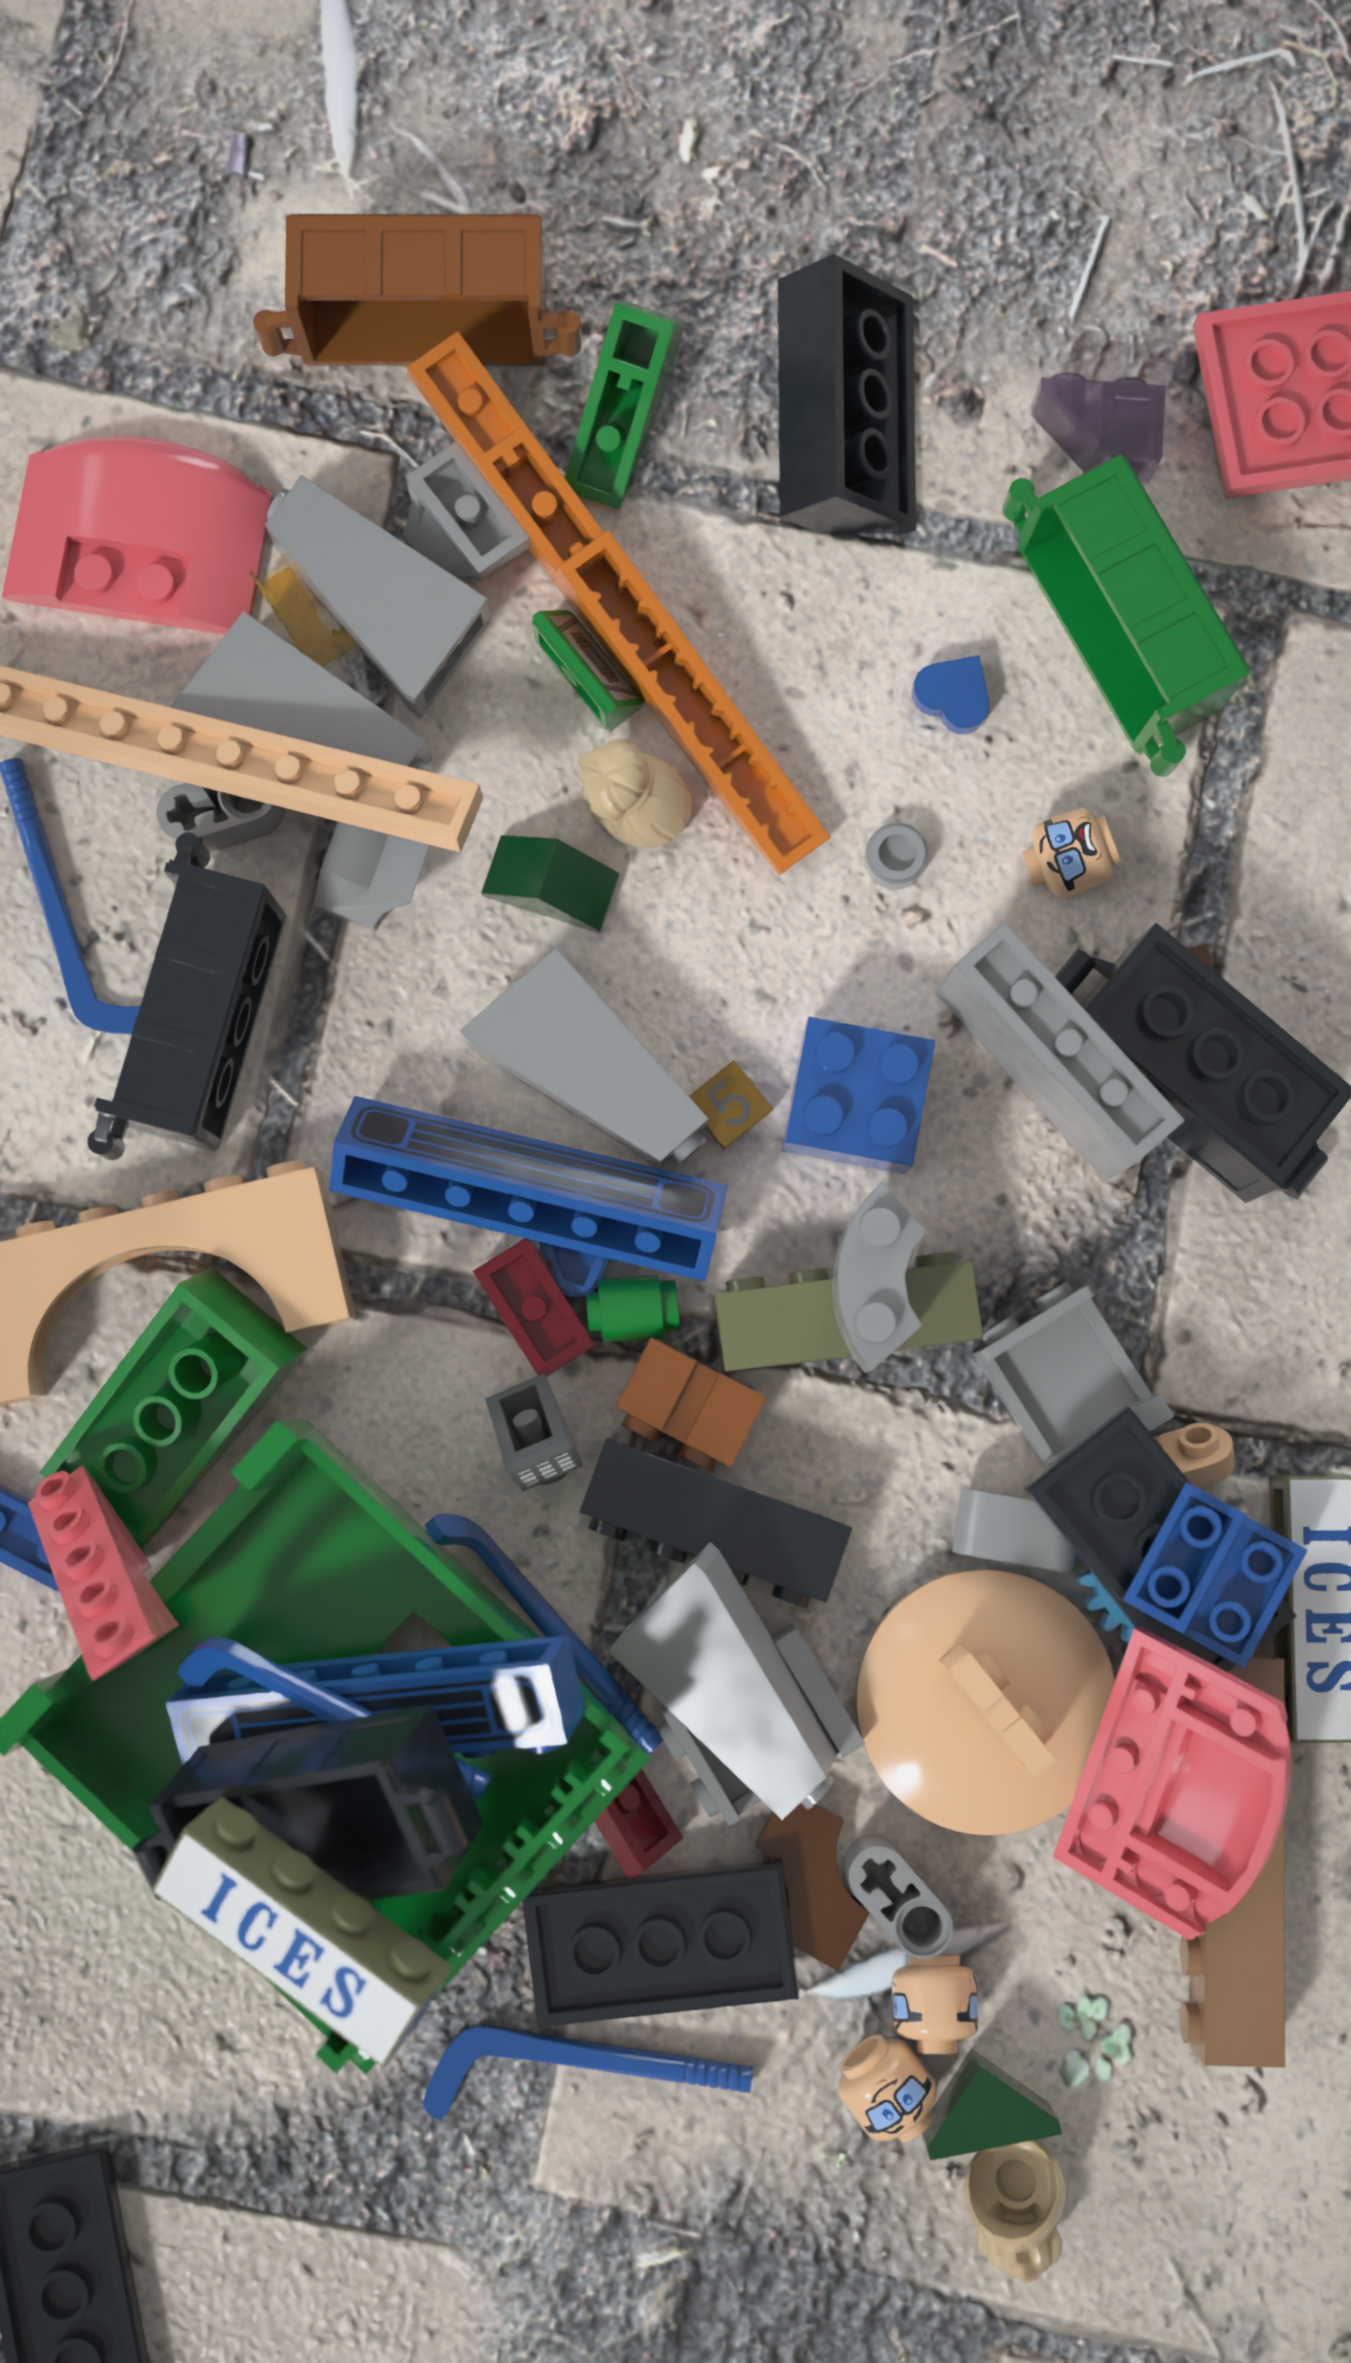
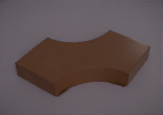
(821, 1909)

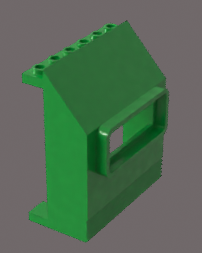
(308, 1570)

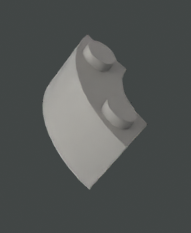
(870, 1278)

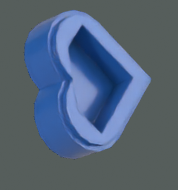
(954, 693)
(574, 1270)

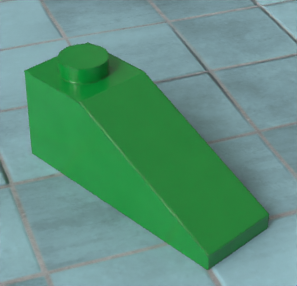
(623, 401)

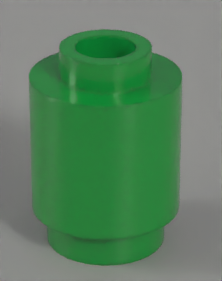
(633, 1308)

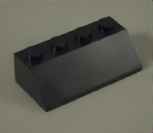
(846, 401)

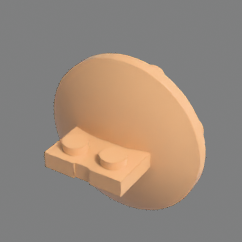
(982, 1700)

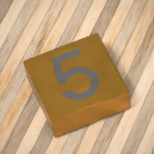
(730, 1104)

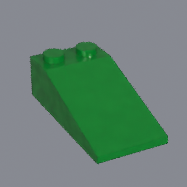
(178, 1401)

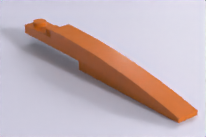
(618, 606)

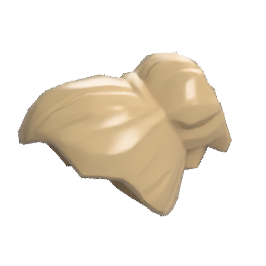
(635, 794)
(1016, 2203)

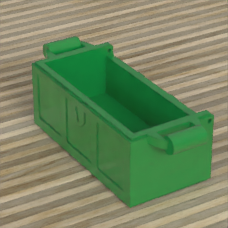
(1128, 605)

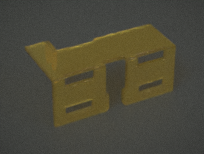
(292, 604)

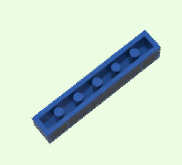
(527, 1187)
(480, 1692)

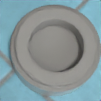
(896, 855)

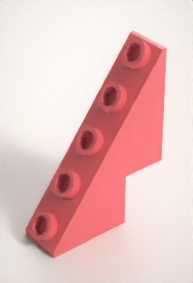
(98, 1572)

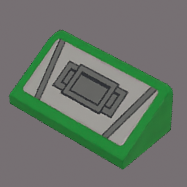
(586, 667)

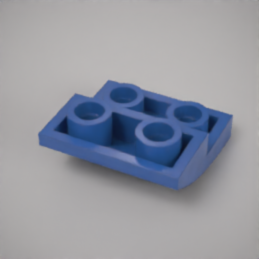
(1215, 1575)

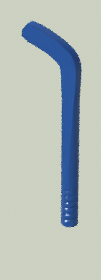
(75, 975)
(458, 1530)
(223, 1653)
(518, 2044)

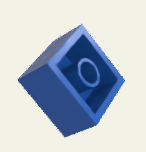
(858, 1095)

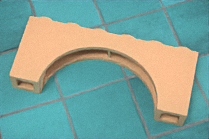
(269, 1227)

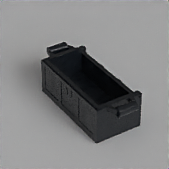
(194, 1008)
(1230, 1071)
(359, 1796)

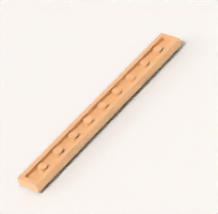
(238, 760)

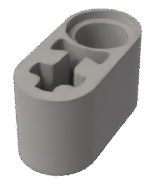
(213, 832)
(1009, 1532)
(875, 1896)

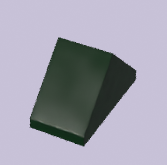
(551, 880)
(985, 2111)

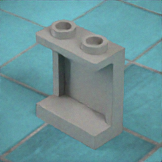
(1064, 1373)
(717, 1785)

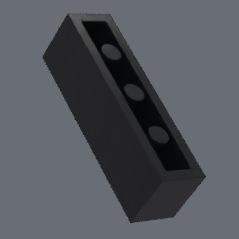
(690, 1509)

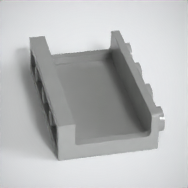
(1057, 1053)

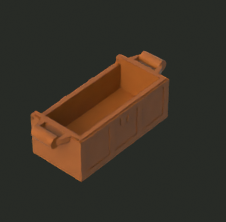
(406, 282)

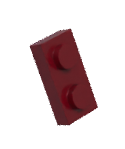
(534, 1308)
(638, 1826)

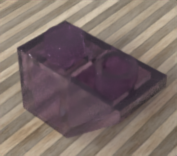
(1103, 419)

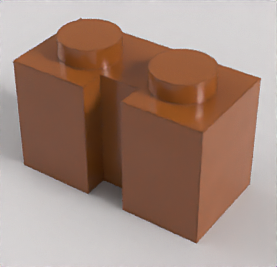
(690, 1404)

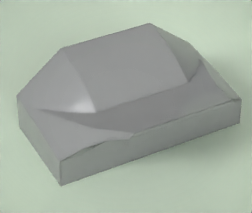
(460, 518)
(367, 874)

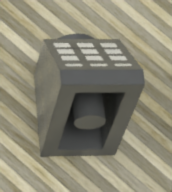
(533, 1433)

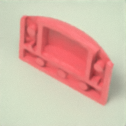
(138, 534)
(1179, 1787)

